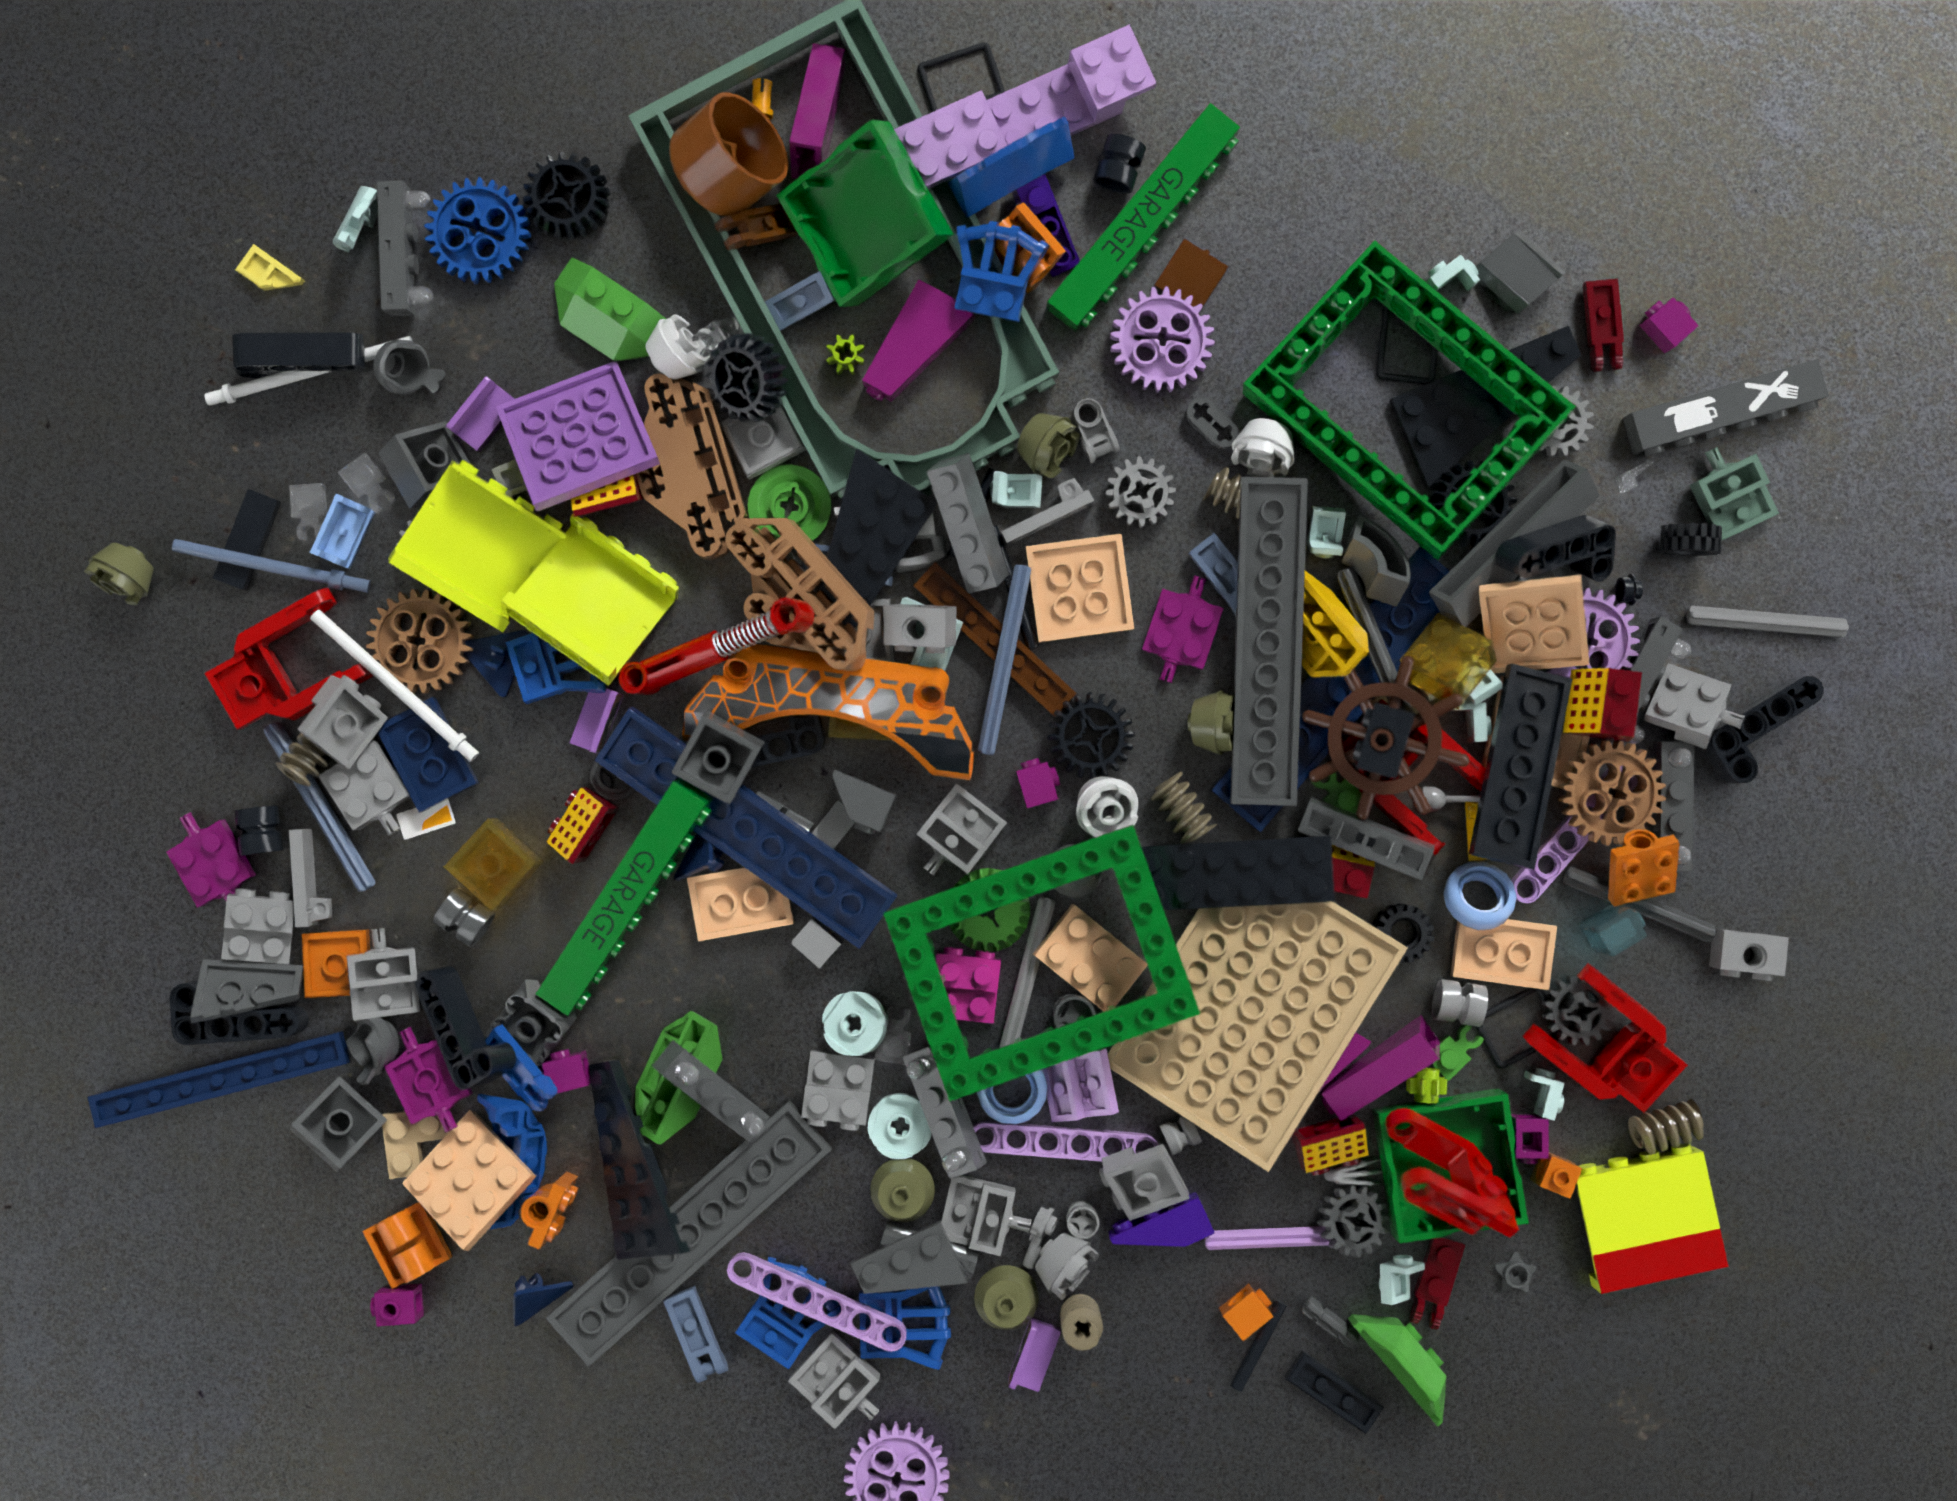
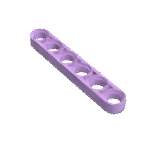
(1559, 855)
(1064, 1135)
(814, 1307)

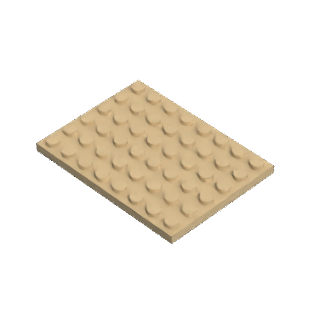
(1276, 1012)

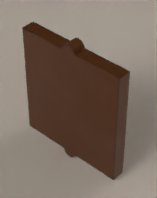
(1192, 272)

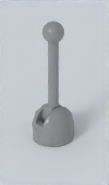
(1438, 799)

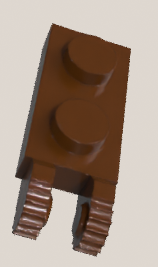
(757, 226)

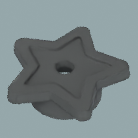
(1520, 1281)

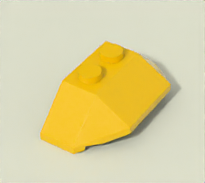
(1331, 635)

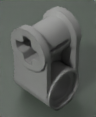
(1094, 432)

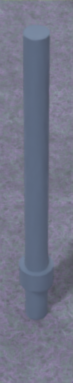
(335, 578)

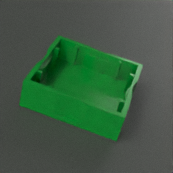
(865, 213)
(1476, 1116)

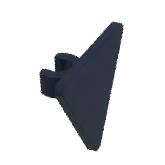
(493, 659)
(699, 857)
(533, 1297)

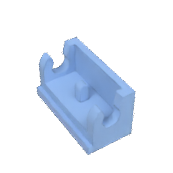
(342, 531)

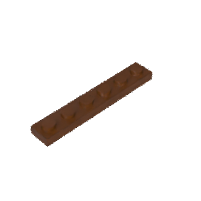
(985, 632)

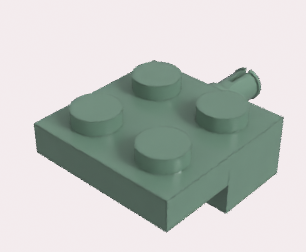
(1734, 494)

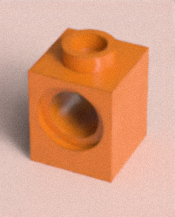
(1556, 1175)
(1247, 1311)

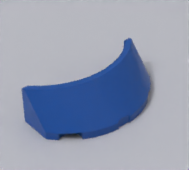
(1013, 166)
(525, 1137)

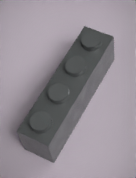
(968, 523)

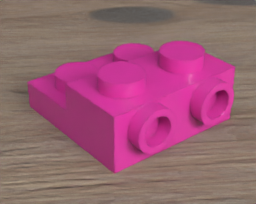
(971, 982)

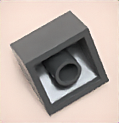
(419, 460)
(718, 757)
(864, 802)
(338, 1124)

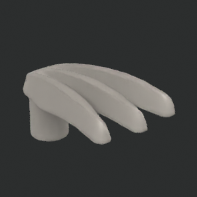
(926, 560)
(1347, 1175)

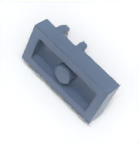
(800, 301)

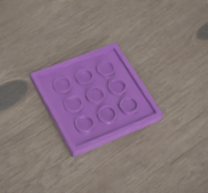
(577, 436)

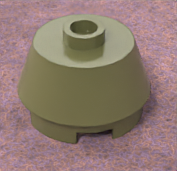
(1047, 442)
(121, 572)
(1212, 722)
(902, 1190)
(1006, 1297)

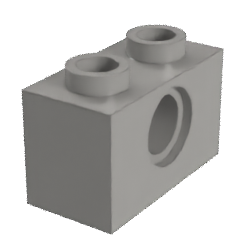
(901, 627)
(1768, 954)

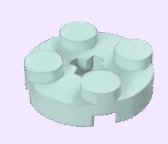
(836, 1023)
(884, 1135)

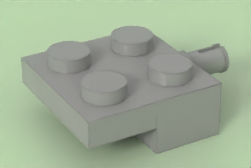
(1691, 705)
(367, 789)
(960, 830)
(382, 980)
(980, 1214)
(836, 1380)

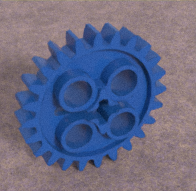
(488, 204)

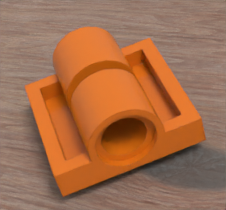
(1030, 224)
(1643, 867)
(549, 1222)
(407, 1244)

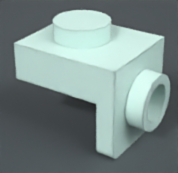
(1459, 268)
(1016, 490)
(1326, 531)
(1477, 723)
(1550, 1097)
(1395, 1278)

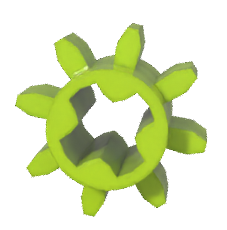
(841, 346)
(1427, 1085)

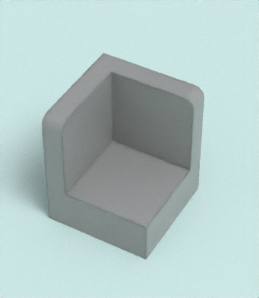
(816, 942)

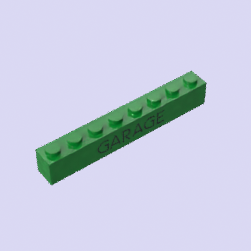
(1143, 217)
(624, 896)

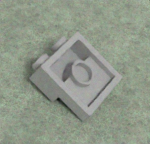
(342, 720)
(258, 927)
(838, 1089)
(1143, 1181)

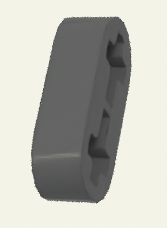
(1217, 417)

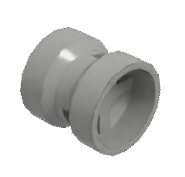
(1180, 1134)
(1086, 1223)

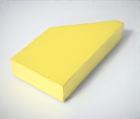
(266, 271)

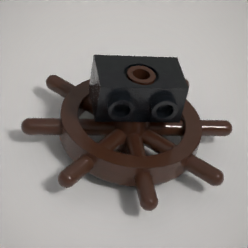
(1385, 739)

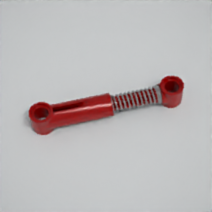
(713, 647)

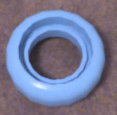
(1466, 913)
(1020, 1113)

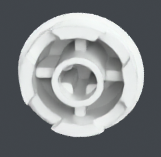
(674, 350)
(1264, 448)
(1106, 805)

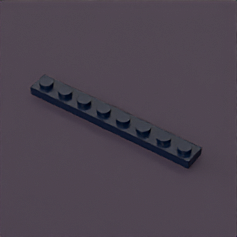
(218, 1079)

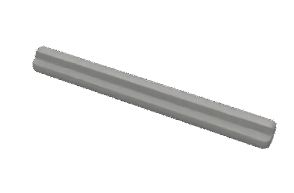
(1767, 621)
(1027, 971)

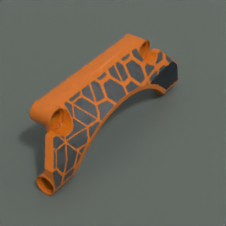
(878, 695)

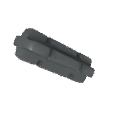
(1330, 1322)

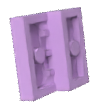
(1081, 1087)

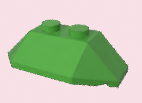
(603, 312)
(657, 1100)
(1406, 1359)

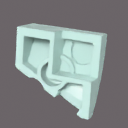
(362, 211)

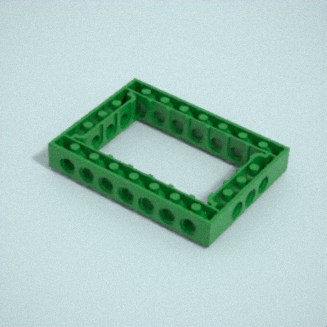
(1456, 337)
(915, 951)

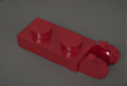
(1603, 322)
(1437, 1279)

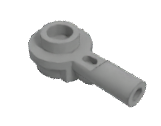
(1043, 1224)

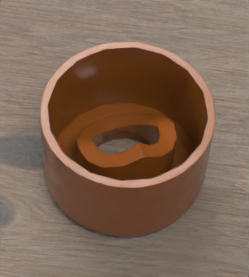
(728, 155)

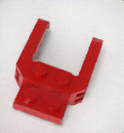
(254, 679)
(1395, 809)
(1634, 1060)
(1474, 1194)

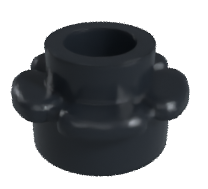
(1628, 589)

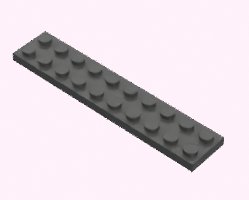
(1268, 640)
(708, 1218)

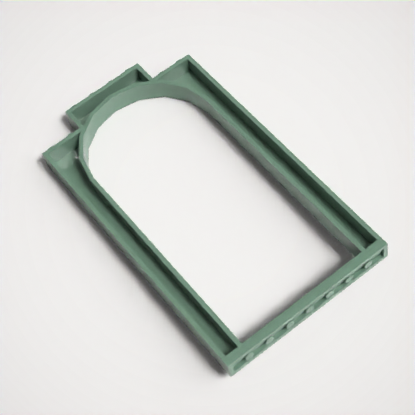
(1024, 356)

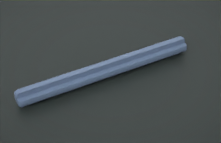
(1004, 659)
(324, 816)

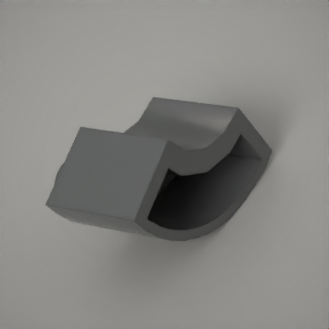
(1377, 560)

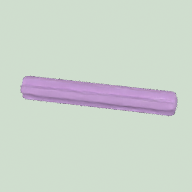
(1266, 1238)

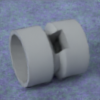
(1457, 1002)

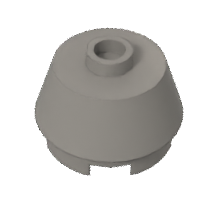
(1064, 1263)

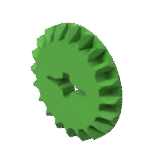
(778, 486)
(981, 932)

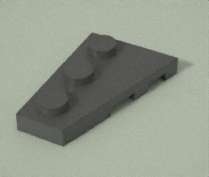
(243, 986)
(911, 1263)

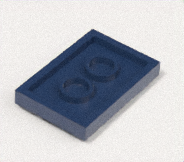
(424, 758)

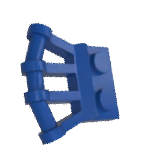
(993, 292)
(539, 671)
(891, 1304)
(775, 1330)

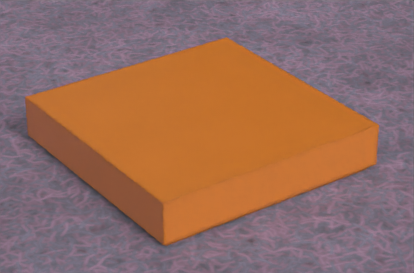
(326, 961)

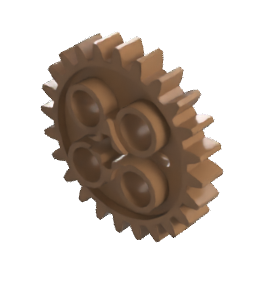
(448, 645)
(1586, 781)

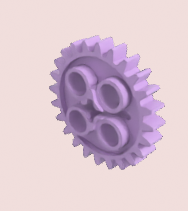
(1163, 310)
(1613, 648)
(904, 1447)

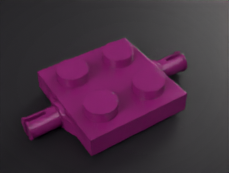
(1182, 629)
(209, 861)
(424, 1082)

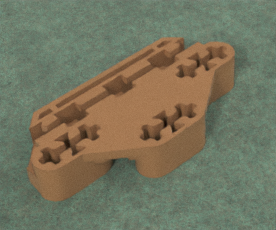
(684, 471)
(778, 578)

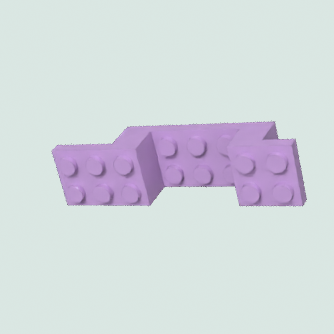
(1085, 91)

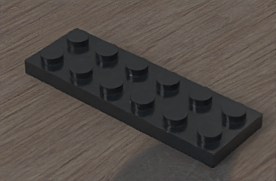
(1520, 766)
(1243, 873)

